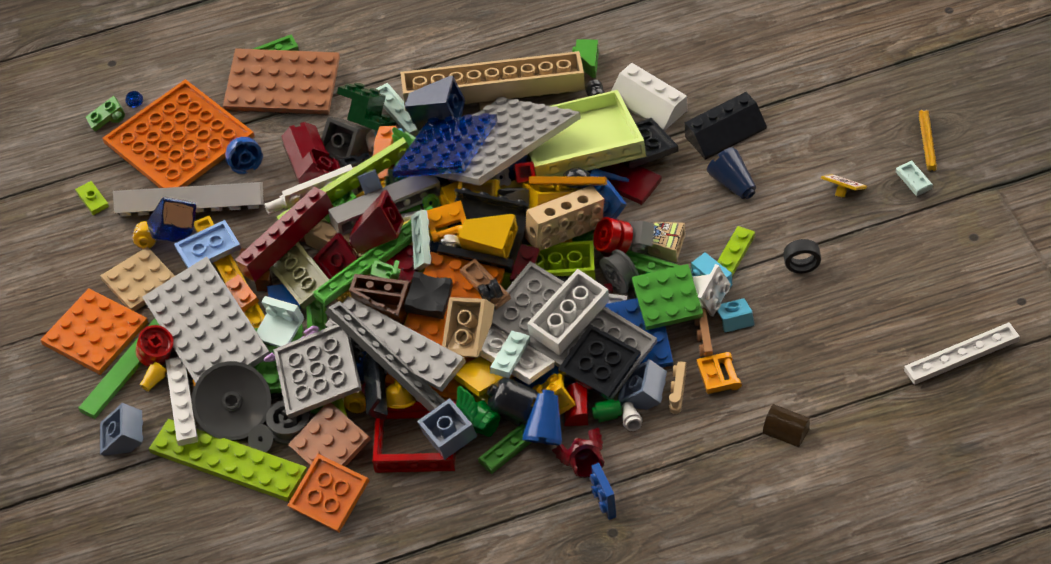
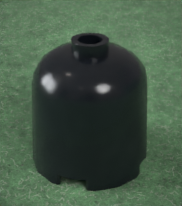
(511, 400)

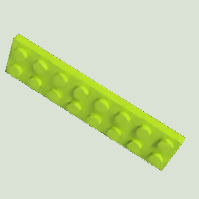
(231, 462)

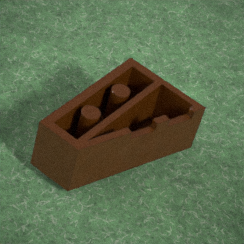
(382, 295)

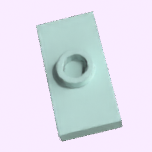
(914, 178)

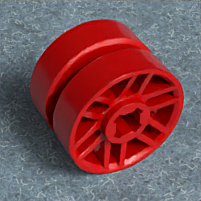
(612, 235)
(154, 345)

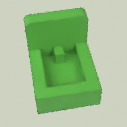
(384, 270)

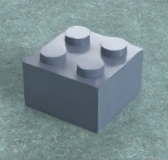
(447, 428)

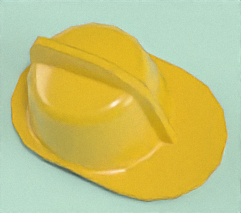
(398, 396)

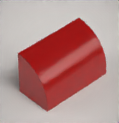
(579, 413)

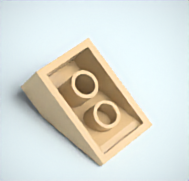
(467, 325)

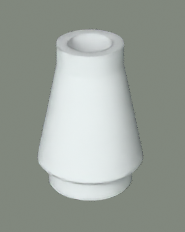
(631, 418)

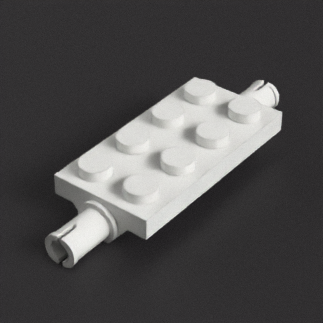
(293, 195)

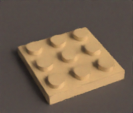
(136, 278)

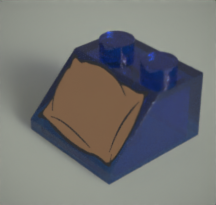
(172, 219)

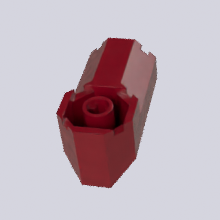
(307, 152)

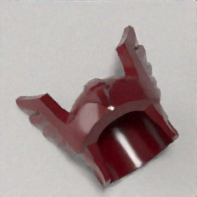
(582, 454)

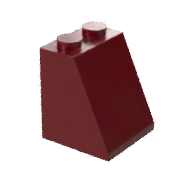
(377, 224)

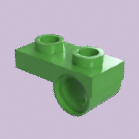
(108, 111)

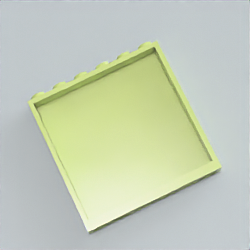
(597, 140)

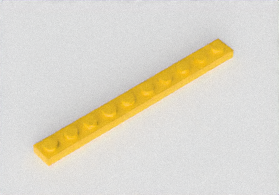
(227, 270)

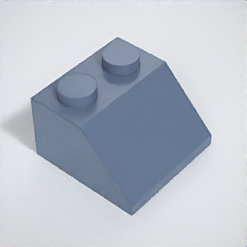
(644, 386)
(121, 430)

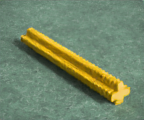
(927, 140)

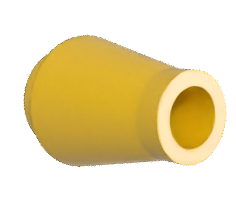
(153, 375)

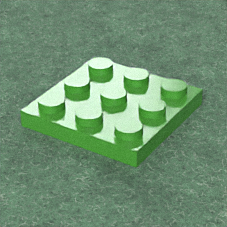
(667, 297)

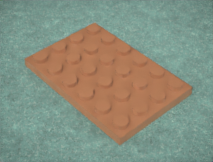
(281, 81)

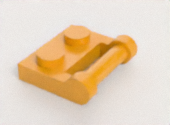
(445, 216)
(713, 376)

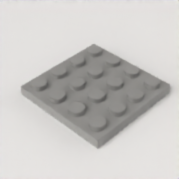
(316, 370)

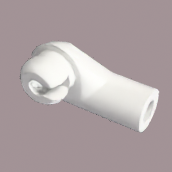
(370, 139)

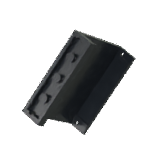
(483, 205)

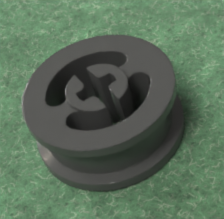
(618, 271)
(288, 427)

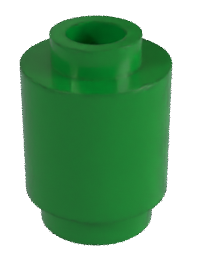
(607, 410)

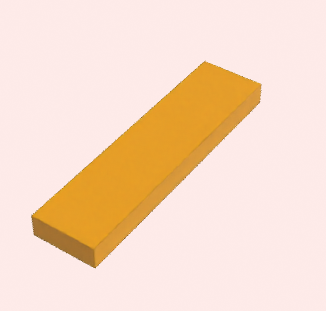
(567, 181)

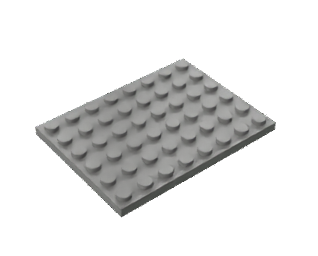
(517, 132)

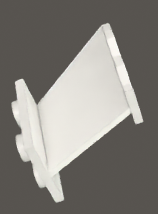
(712, 289)

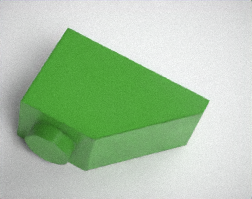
(589, 55)

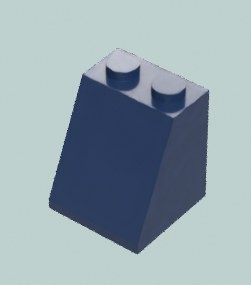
(435, 100)

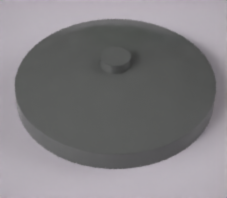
(230, 400)

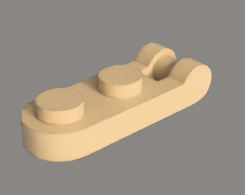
(677, 387)

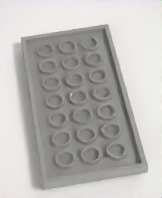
(532, 291)
(205, 320)

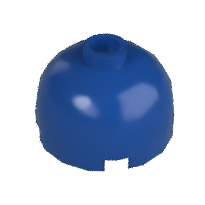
(243, 154)

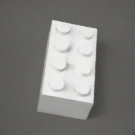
(568, 312)

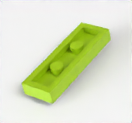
(736, 248)

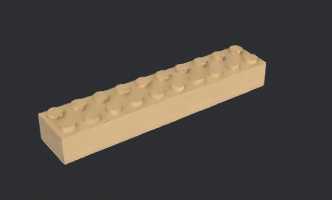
(505, 77)

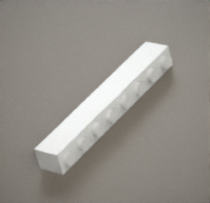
(205, 197)

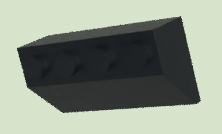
(725, 125)

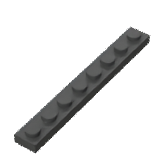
(384, 356)

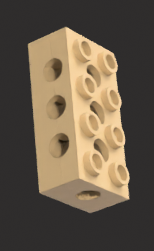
(564, 218)

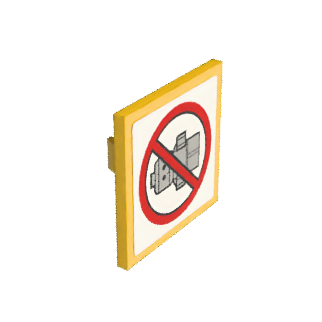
(843, 184)

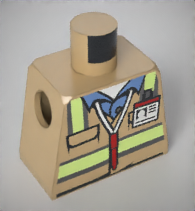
(667, 240)

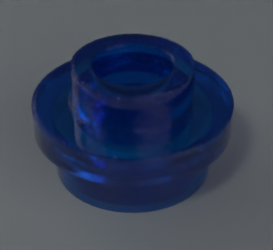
(134, 99)

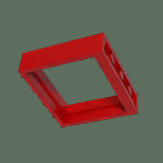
(407, 462)

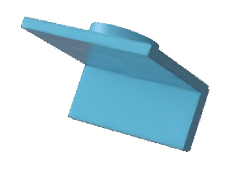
(736, 315)

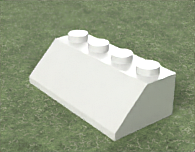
(650, 96)

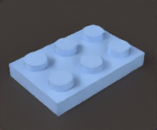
(211, 242)

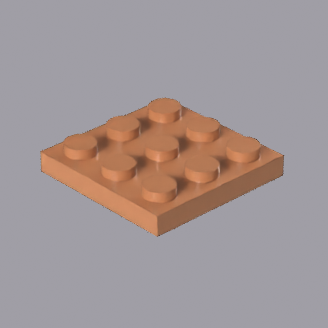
(331, 436)

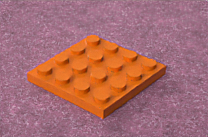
(94, 331)

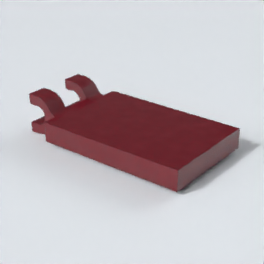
(640, 184)

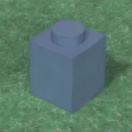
(369, 182)

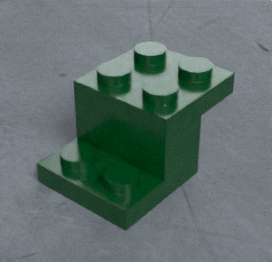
(366, 106)

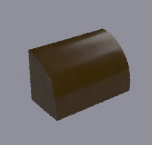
(786, 425)

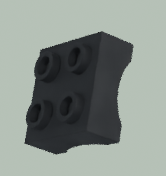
(428, 295)

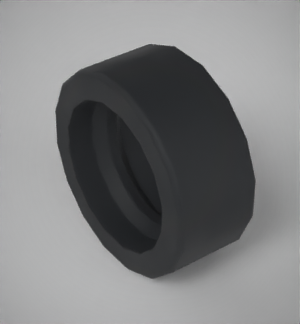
(802, 246)

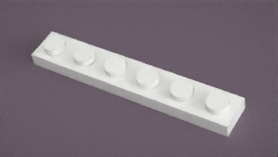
(961, 353)
(181, 402)

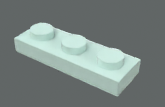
(420, 240)
(510, 354)

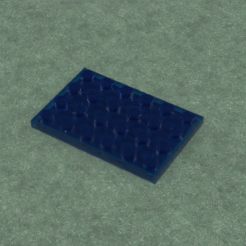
(445, 145)

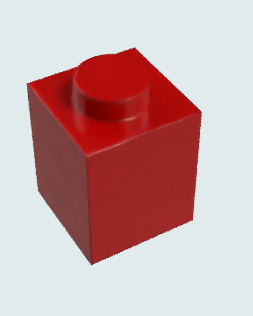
(523, 171)

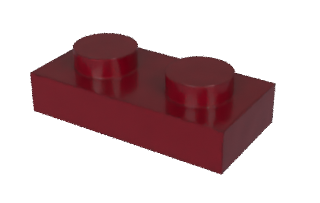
(525, 255)

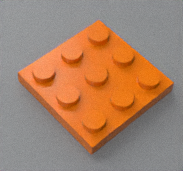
(328, 493)

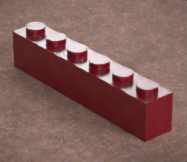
(284, 234)

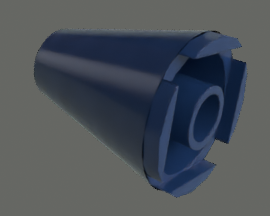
(732, 173)

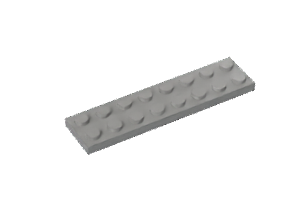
(425, 357)

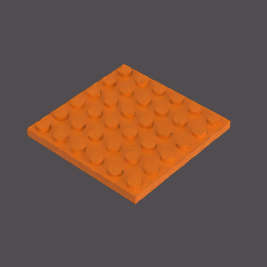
(177, 137)

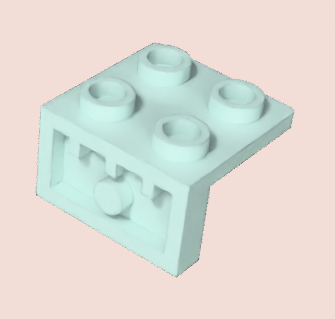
(280, 322)

